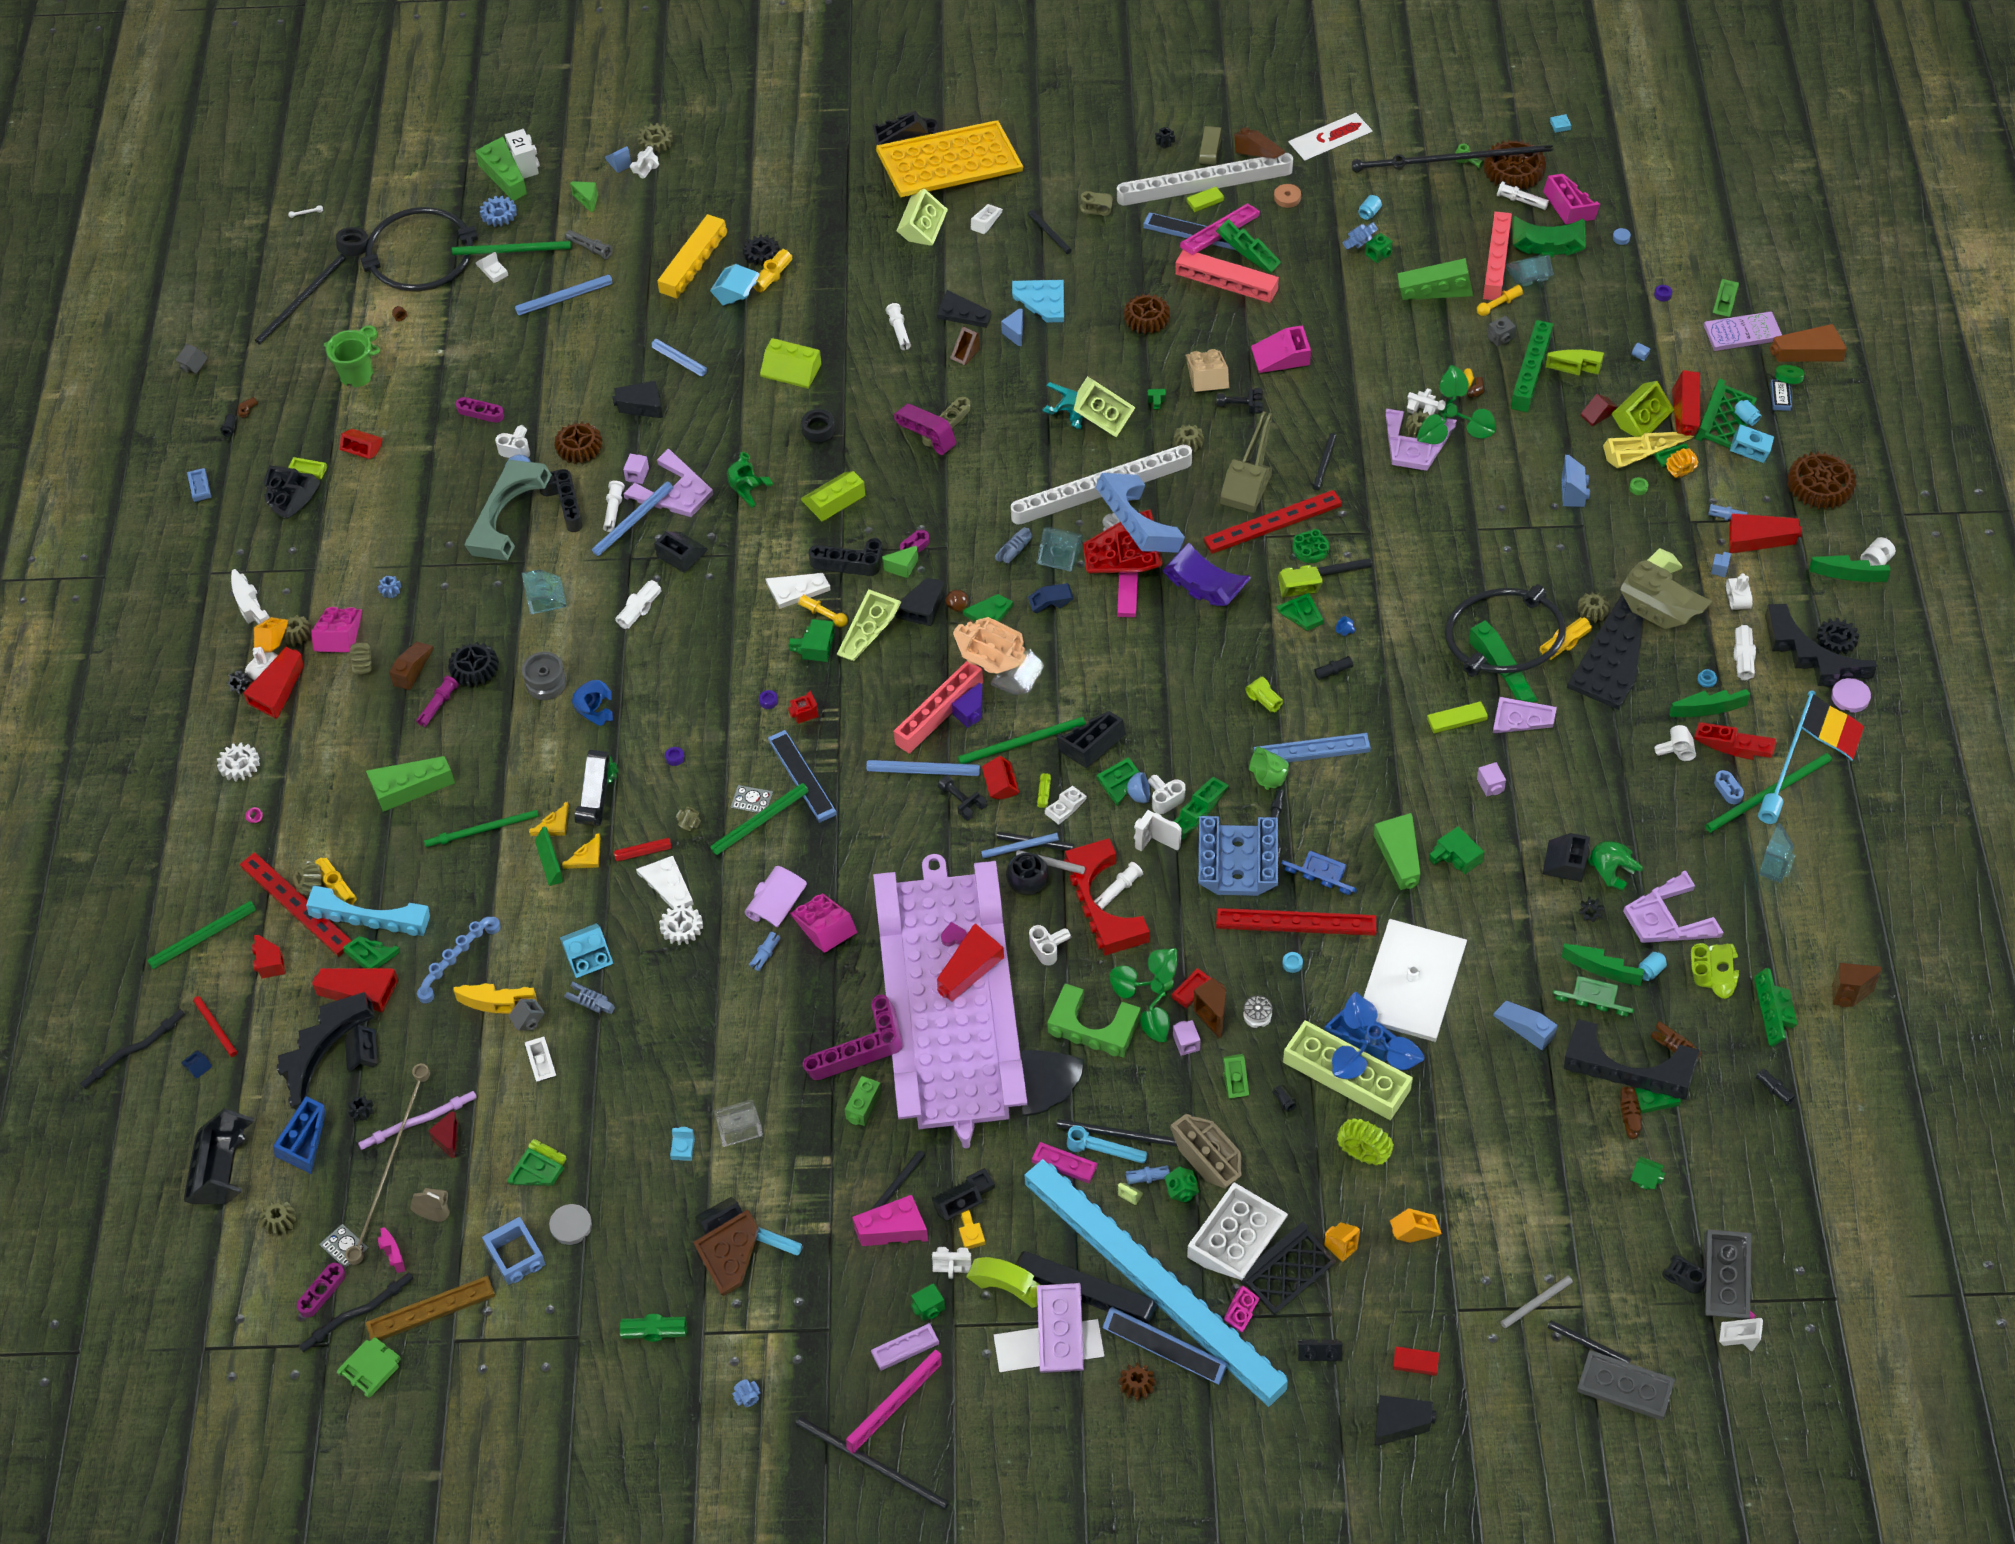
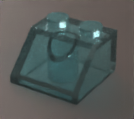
(1530, 269)
(1059, 548)
(543, 591)
(1778, 856)

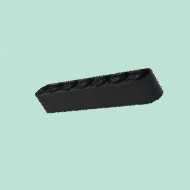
(1093, 1290)

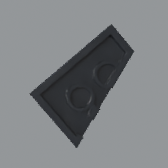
(961, 310)

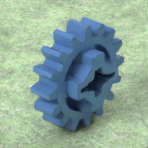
(498, 211)
(1360, 235)

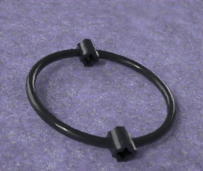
(371, 261)
(1477, 661)

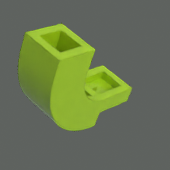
(1002, 1274)

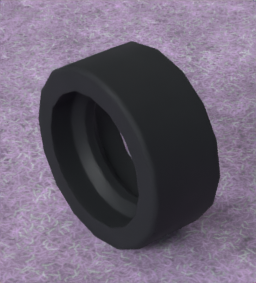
(351, 233)
(818, 435)

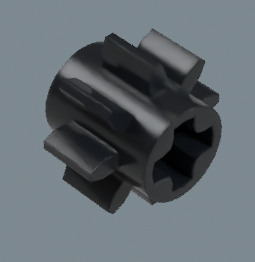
(1165, 137)
(234, 681)
(1595, 906)
(360, 1108)

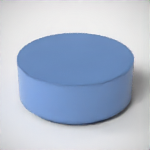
(1621, 236)

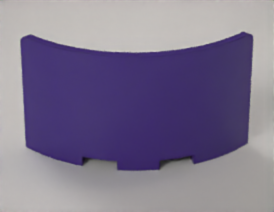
(1203, 578)

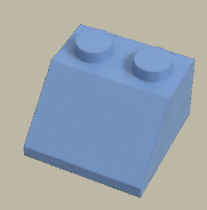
(1574, 483)

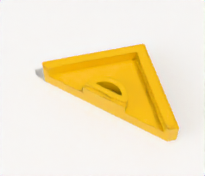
(555, 822)
(585, 856)

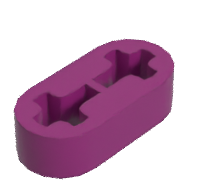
(913, 540)

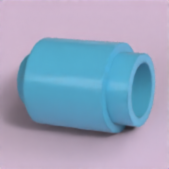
(1370, 207)
(1747, 412)
(1653, 965)

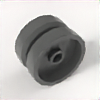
(544, 675)

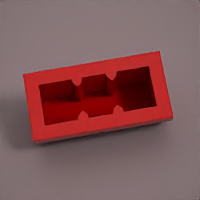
(360, 443)
(1000, 778)

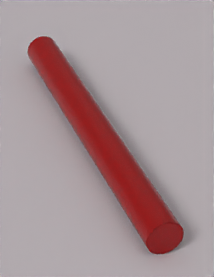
(215, 1026)

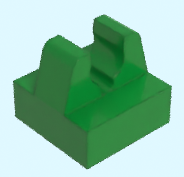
(1156, 397)

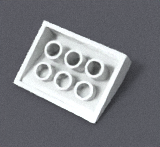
(1235, 1233)

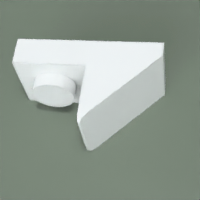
(492, 268)
(540, 1058)
(1741, 1332)

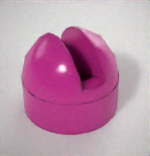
(256, 818)

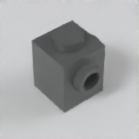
(1501, 331)
(191, 359)
(526, 1014)

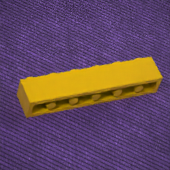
(692, 256)

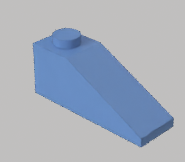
(1527, 1023)

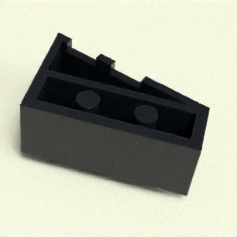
(905, 127)
(1093, 739)

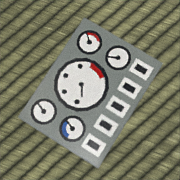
(751, 799)
(339, 1242)

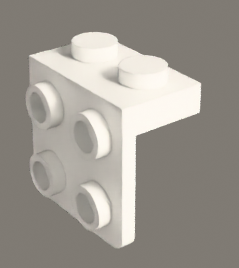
(1156, 827)

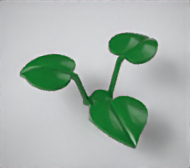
(1455, 384)
(1123, 981)

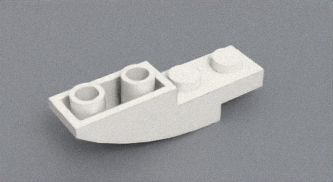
(246, 599)

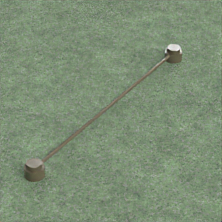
(354, 1254)

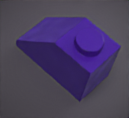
(969, 706)

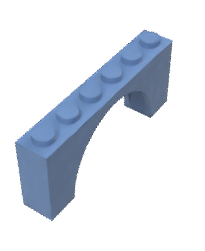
(1148, 535)

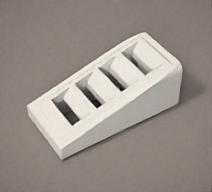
(983, 220)

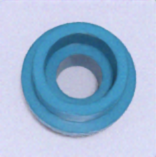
(1707, 674)

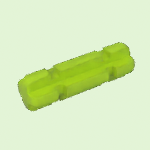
(1044, 788)
(547, 1151)

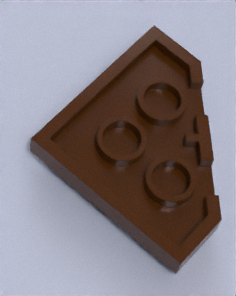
(728, 1251)

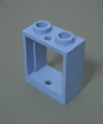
(503, 1236)

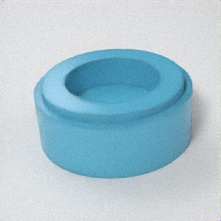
(1292, 962)

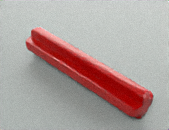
(642, 849)

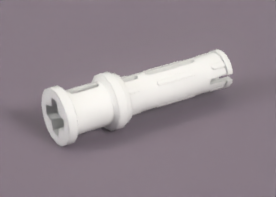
(1515, 193)
(897, 320)
(614, 499)
(1124, 880)

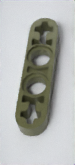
(955, 409)

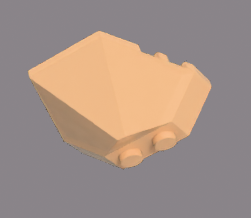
(990, 645)

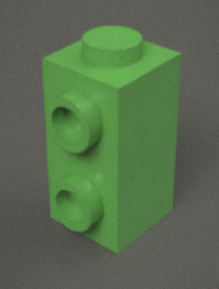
(863, 1101)

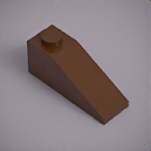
(1256, 144)
(409, 665)

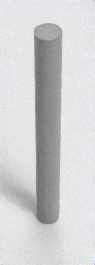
(1060, 864)
(1534, 1303)

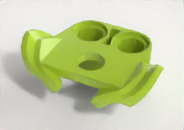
(1721, 982)

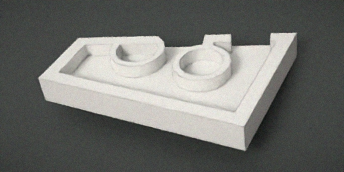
(790, 588)

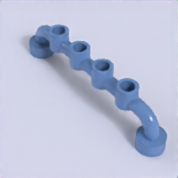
(491, 925)

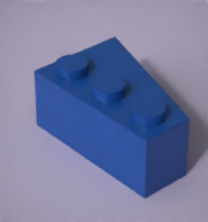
(1357, 1037)
(302, 1135)

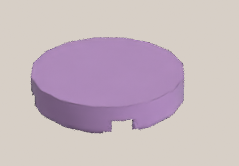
(1851, 695)

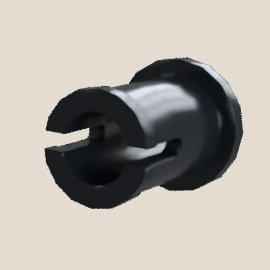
(227, 428)
(1288, 1102)

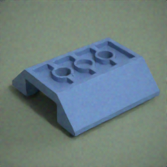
(1253, 860)

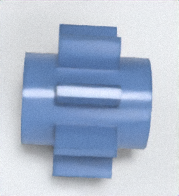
(389, 586)
(746, 1393)

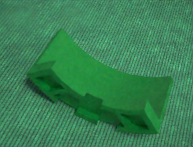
(1549, 240)

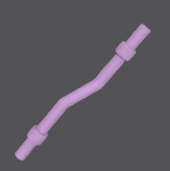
(380, 1136)

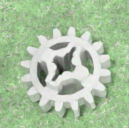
(236, 762)
(681, 924)

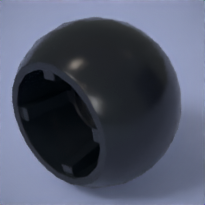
(1032, 874)

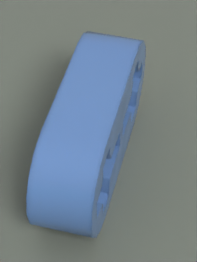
(1726, 788)

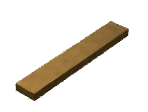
(430, 1309)

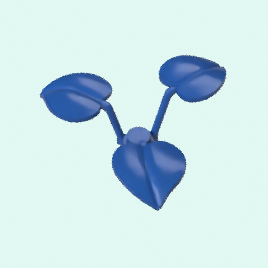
(1347, 1061)

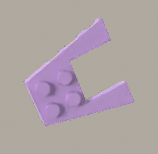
(1407, 450)
(687, 494)
(1655, 923)

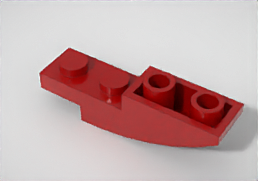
(1731, 742)

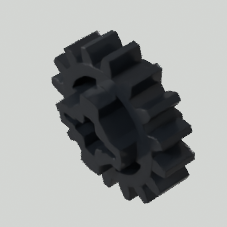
(760, 249)
(1837, 636)

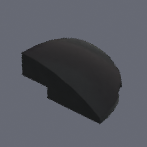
(288, 489)
(1048, 1079)

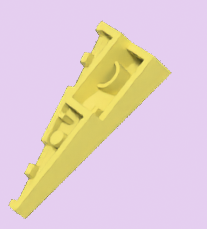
(1628, 450)

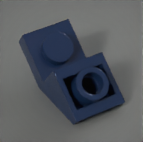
(1055, 594)

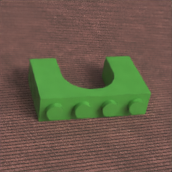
(1111, 1039)

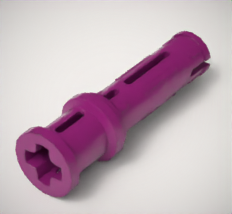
(441, 695)

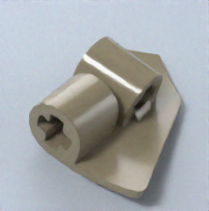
(431, 1204)

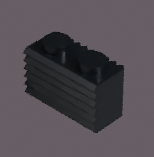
(957, 1200)

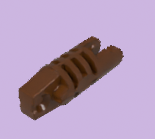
(1672, 1040)
(1630, 1111)

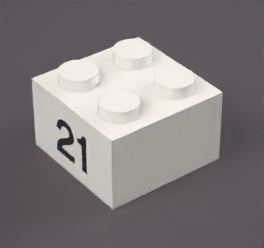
(523, 152)

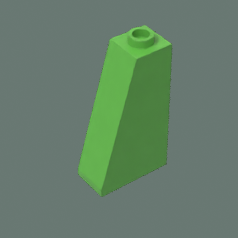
(1399, 849)

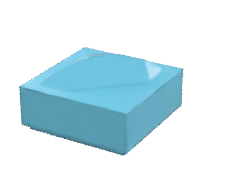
(1560, 123)

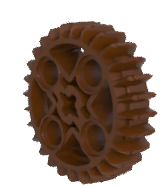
(1515, 169)
(1821, 480)

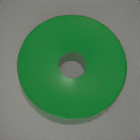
(1789, 374)

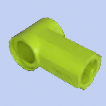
(1261, 691)

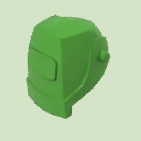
(1268, 768)

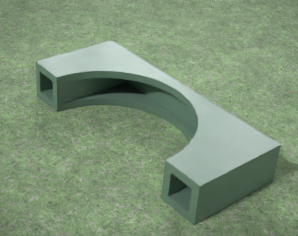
(514, 480)

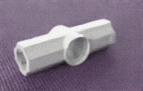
(638, 604)
(1744, 652)

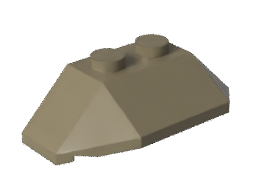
(1207, 1150)

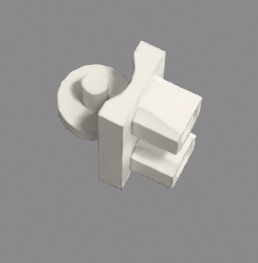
(646, 161)
(1422, 400)
(951, 1261)

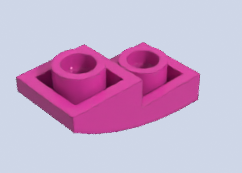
(391, 1249)
(1241, 1308)

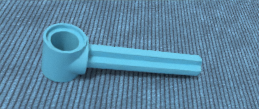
(1102, 1145)

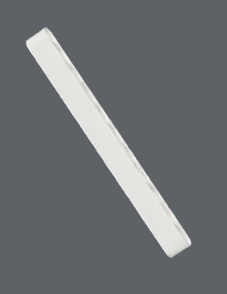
(1203, 179)
(1084, 489)

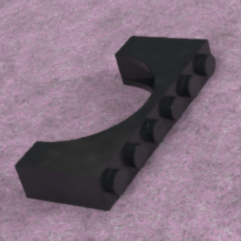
(1668, 1078)

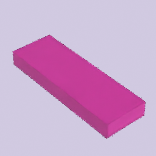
(1127, 594)
(1066, 1162)

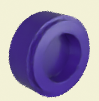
(1663, 293)
(768, 699)
(674, 756)

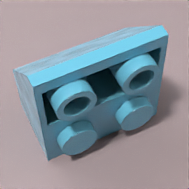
(734, 284)
(586, 950)

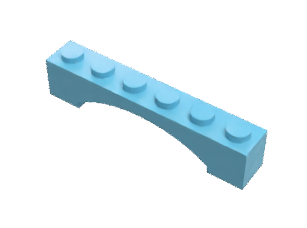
(408, 919)

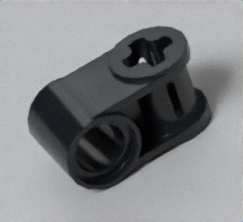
(1683, 1273)

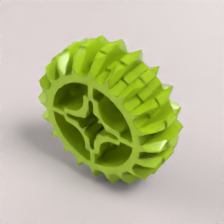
(1365, 1141)

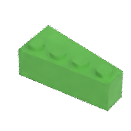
(501, 167)
(1436, 281)
(409, 781)

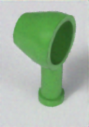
(1465, 148)

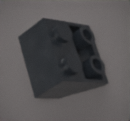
(678, 550)
(1566, 856)

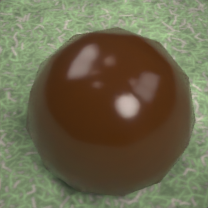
(957, 600)

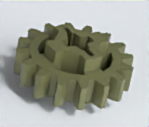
(655, 136)

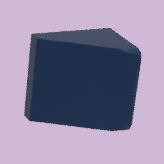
(197, 1064)

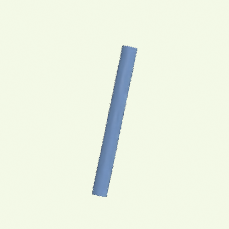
(1020, 845)

